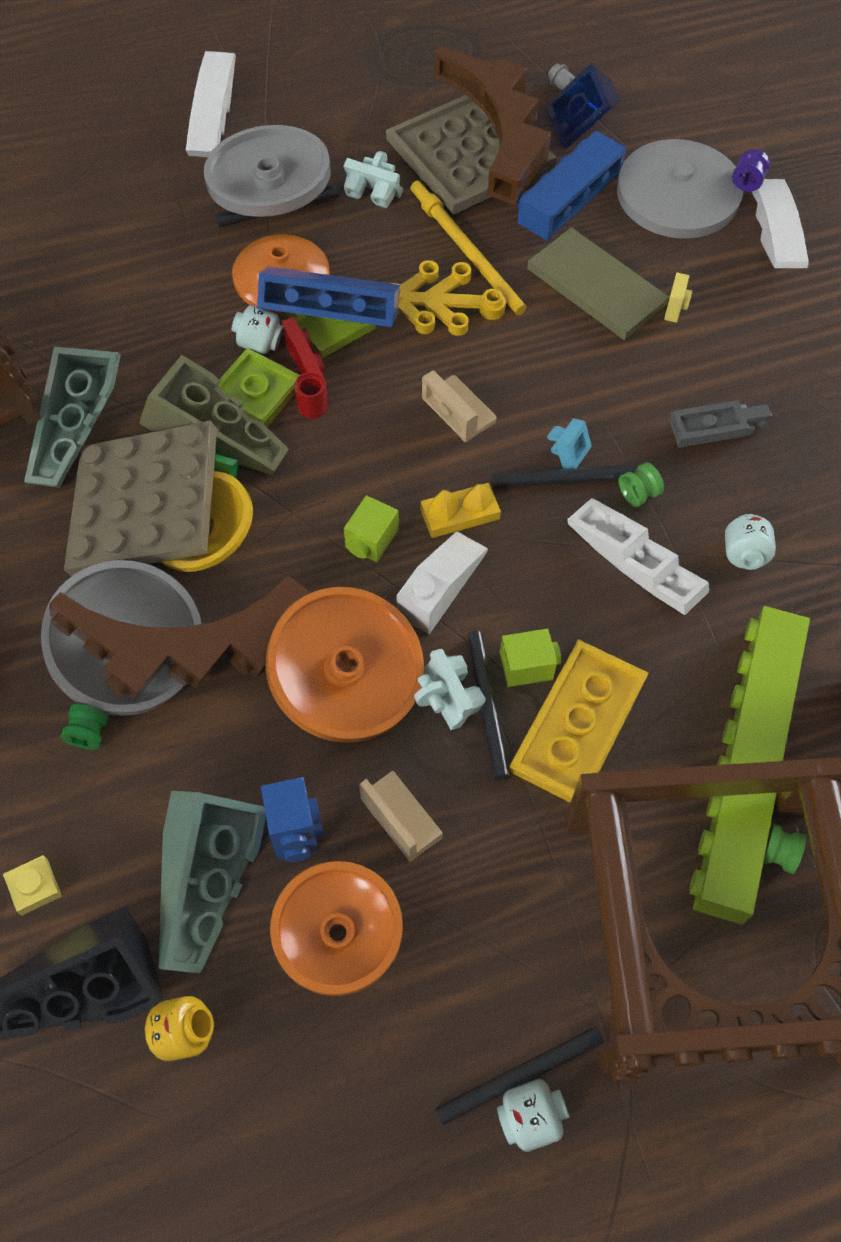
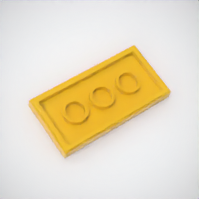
(578, 720)

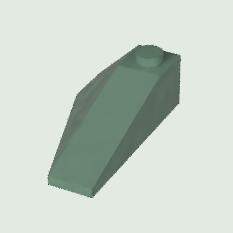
(72, 401)
(202, 862)

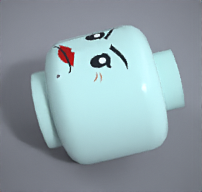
(257, 329)
(750, 540)
(533, 1115)

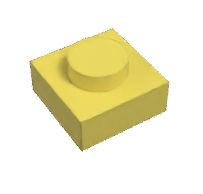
(679, 297)
(32, 885)

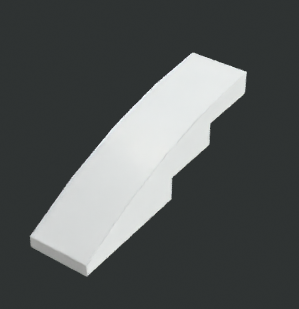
(210, 103)
(781, 225)
(638, 557)

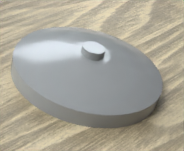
(267, 170)
(678, 188)
(128, 594)

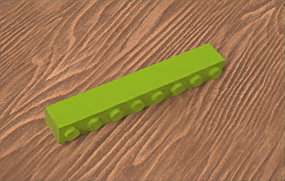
(758, 733)

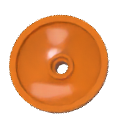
(275, 251)
(332, 898)

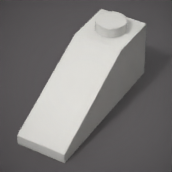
(439, 581)

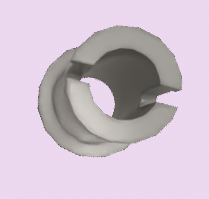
(560, 76)

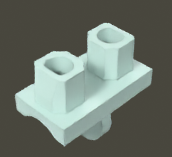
(375, 175)
(444, 690)

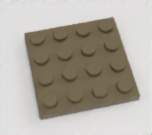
(452, 151)
(143, 498)

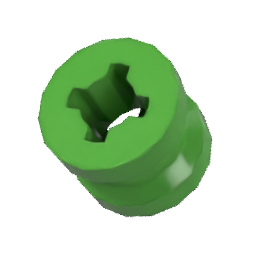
(641, 484)
(784, 848)

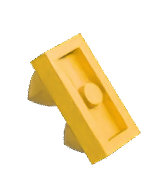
(460, 509)

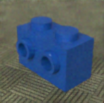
(292, 819)

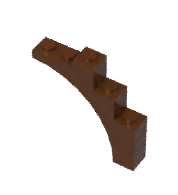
(500, 94)
(190, 652)

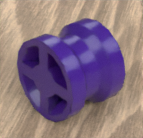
(751, 170)

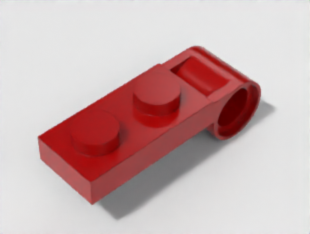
(311, 384)

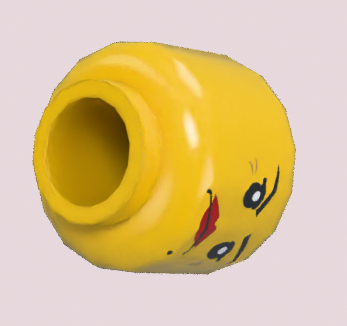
(179, 1028)

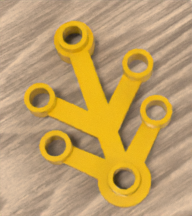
(437, 299)

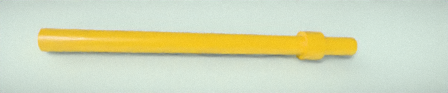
(434, 208)

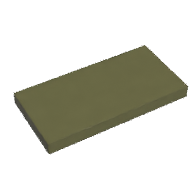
(598, 283)

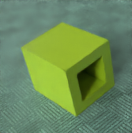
(371, 529)
(529, 657)

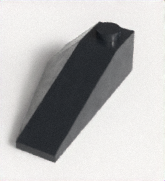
(84, 977)

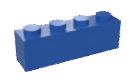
(570, 185)
(328, 296)

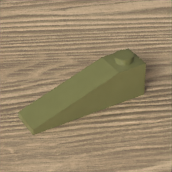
(193, 396)

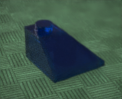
(582, 104)

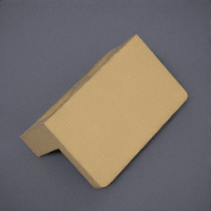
(456, 405)
(400, 815)

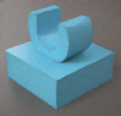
(571, 443)

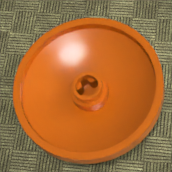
(344, 664)

